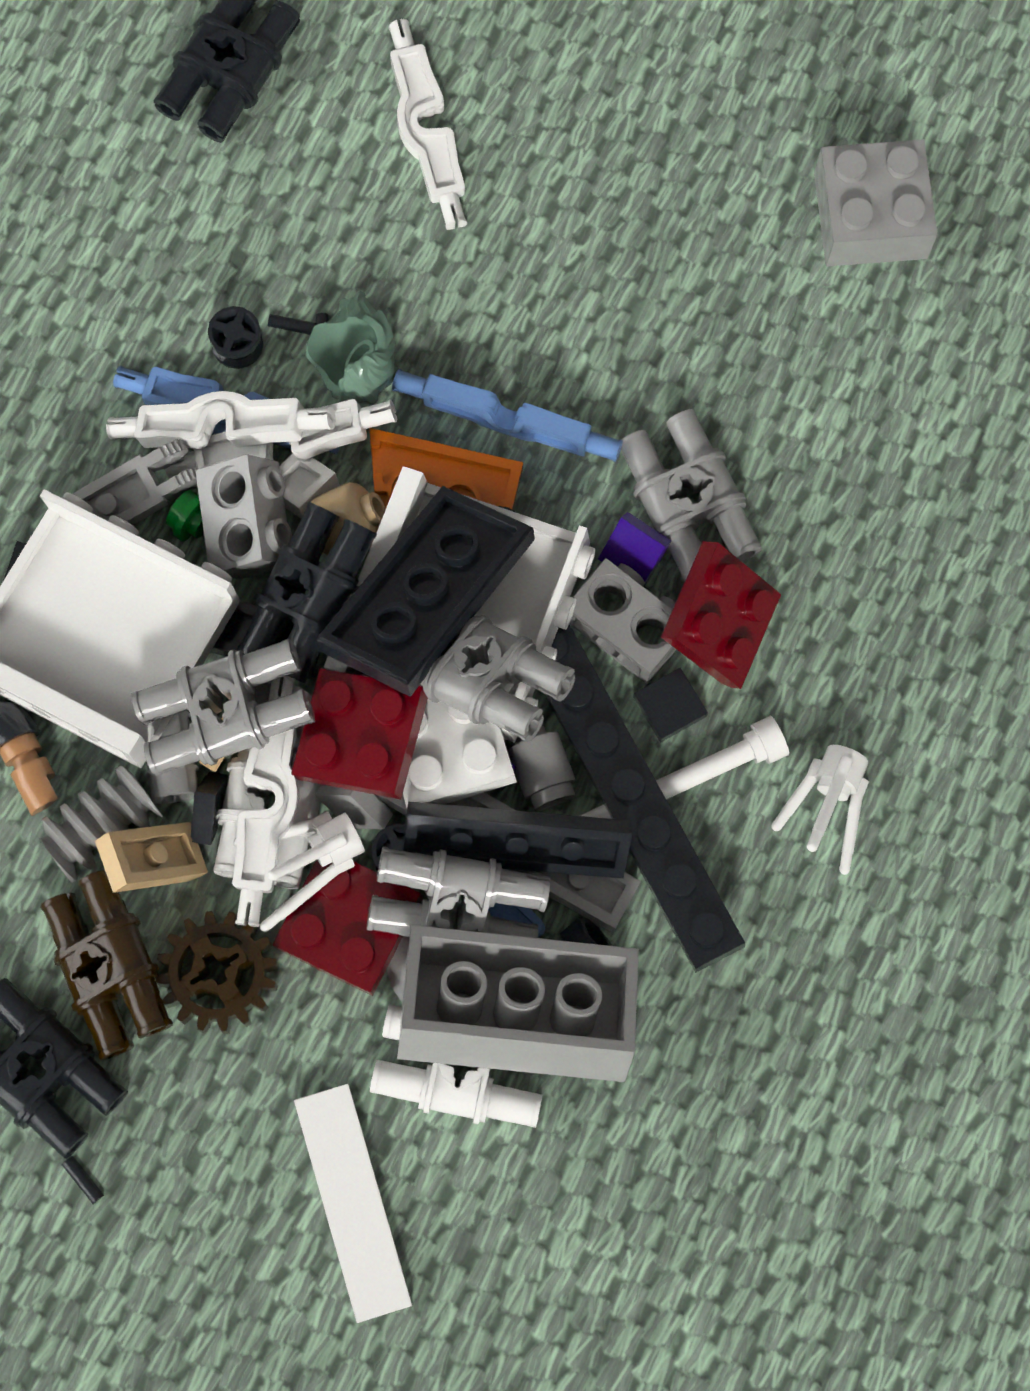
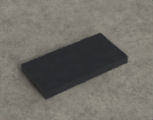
(425, 590)

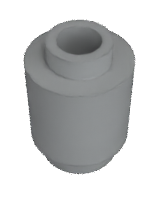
(543, 770)

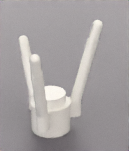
(838, 776)
(333, 843)

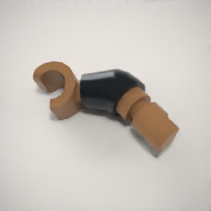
(20, 749)

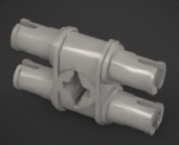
(701, 472)
(485, 667)
(243, 722)
(445, 880)

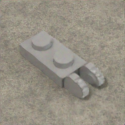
(134, 490)

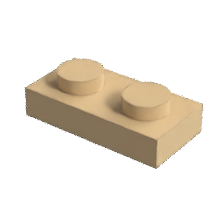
(150, 857)

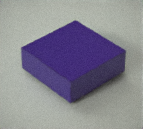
(635, 546)

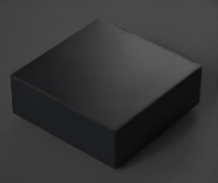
(670, 705)

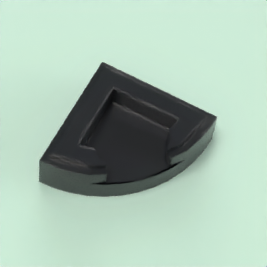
(207, 801)

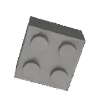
(875, 202)

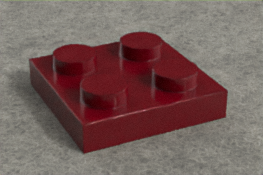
(721, 615)
(359, 735)
(332, 927)

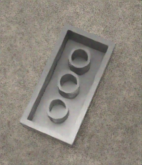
(519, 1004)

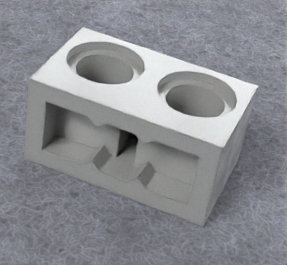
(237, 518)
(617, 629)

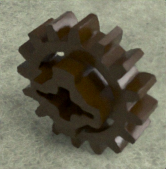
(193, 983)

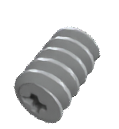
(111, 812)

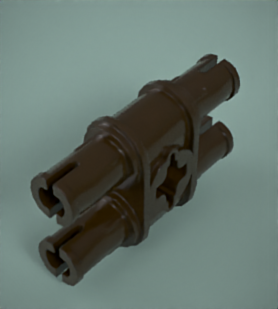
(106, 965)

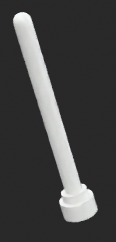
(760, 744)

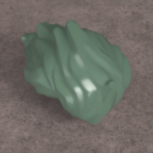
(354, 351)

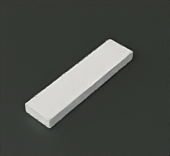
(353, 1203)

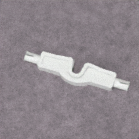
(431, 146)
(246, 421)
(348, 429)
(259, 829)

